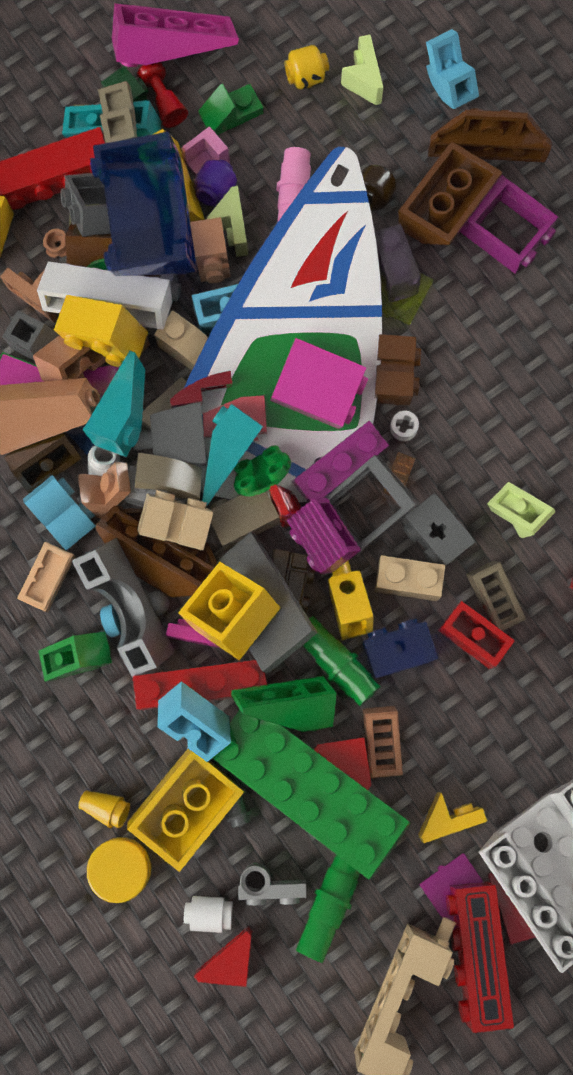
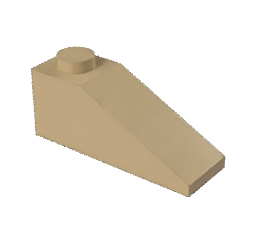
(181, 340)

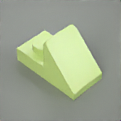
(364, 76)
(232, 220)
(520, 509)

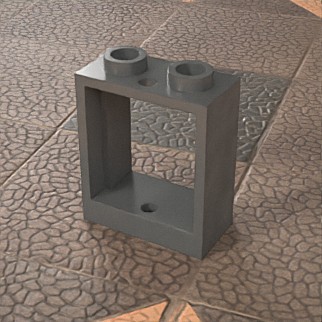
(83, 191)
(391, 483)

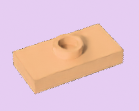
(46, 577)

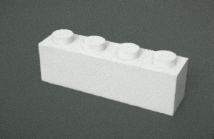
(143, 296)

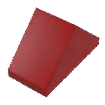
(349, 757)
(230, 963)

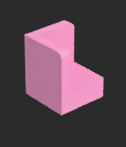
(203, 148)

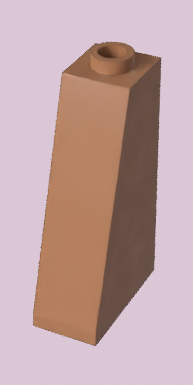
(43, 410)

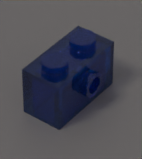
(399, 649)

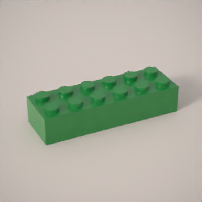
(313, 793)

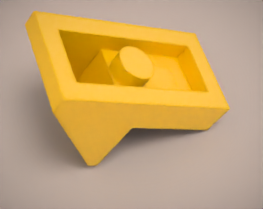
(440, 824)

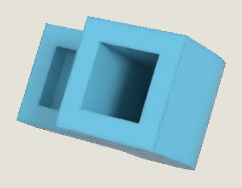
(448, 72)

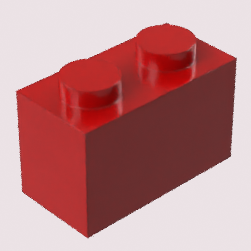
(476, 635)

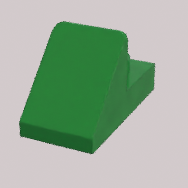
(229, 110)

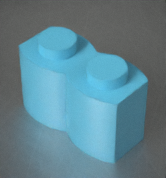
(59, 512)

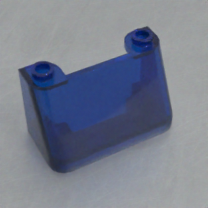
(145, 206)

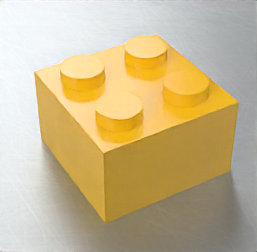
(229, 610)

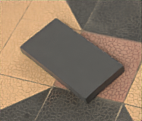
(290, 625)

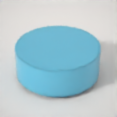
(110, 621)

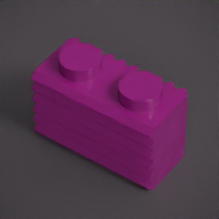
(322, 536)

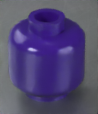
(214, 181)

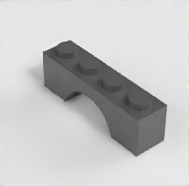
(142, 636)

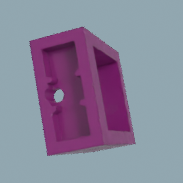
(523, 205)

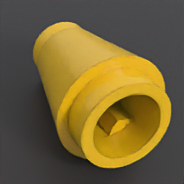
(106, 808)

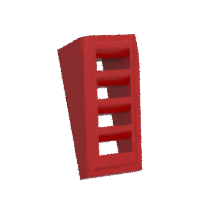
(284, 503)

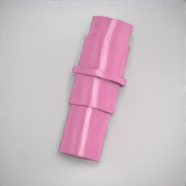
(294, 175)

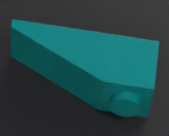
(87, 117)
(119, 414)
(229, 442)

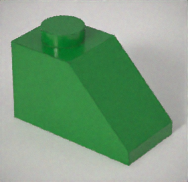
(75, 656)

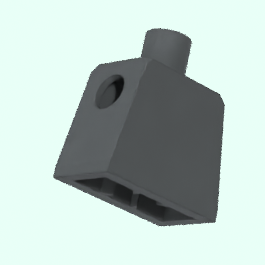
(176, 434)

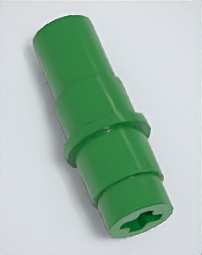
(341, 665)
(328, 909)

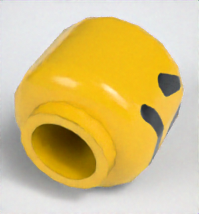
(306, 67)

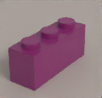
(340, 462)

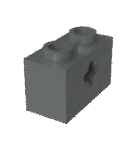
(434, 515)

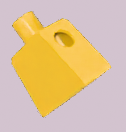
(353, 609)

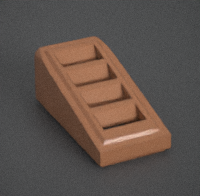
(380, 713)

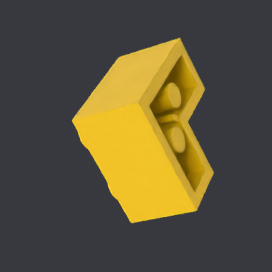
(102, 327)

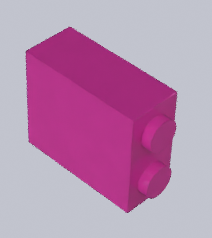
(319, 384)

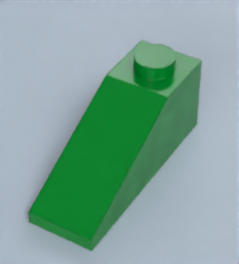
(292, 704)

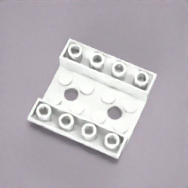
(540, 881)

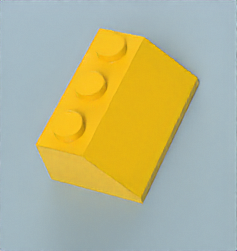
(184, 809)

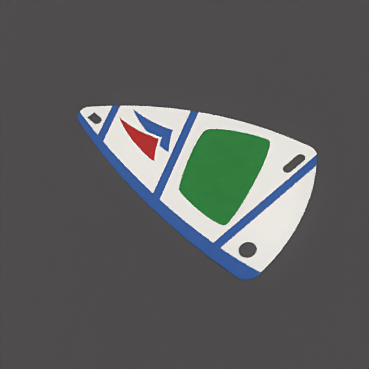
(310, 284)

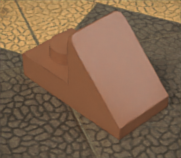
(27, 290)
(104, 491)

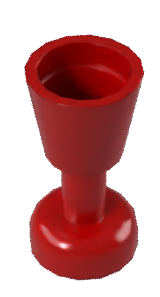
(170, 108)

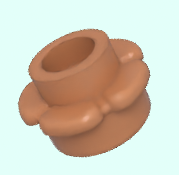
(49, 242)

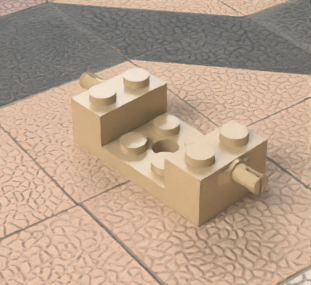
(419, 954)

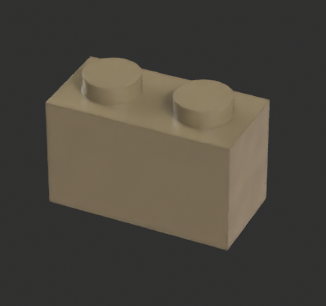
(242, 515)

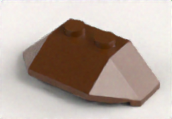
(493, 136)
(163, 564)

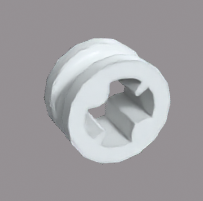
(398, 418)

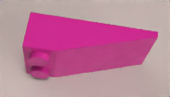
(159, 35)

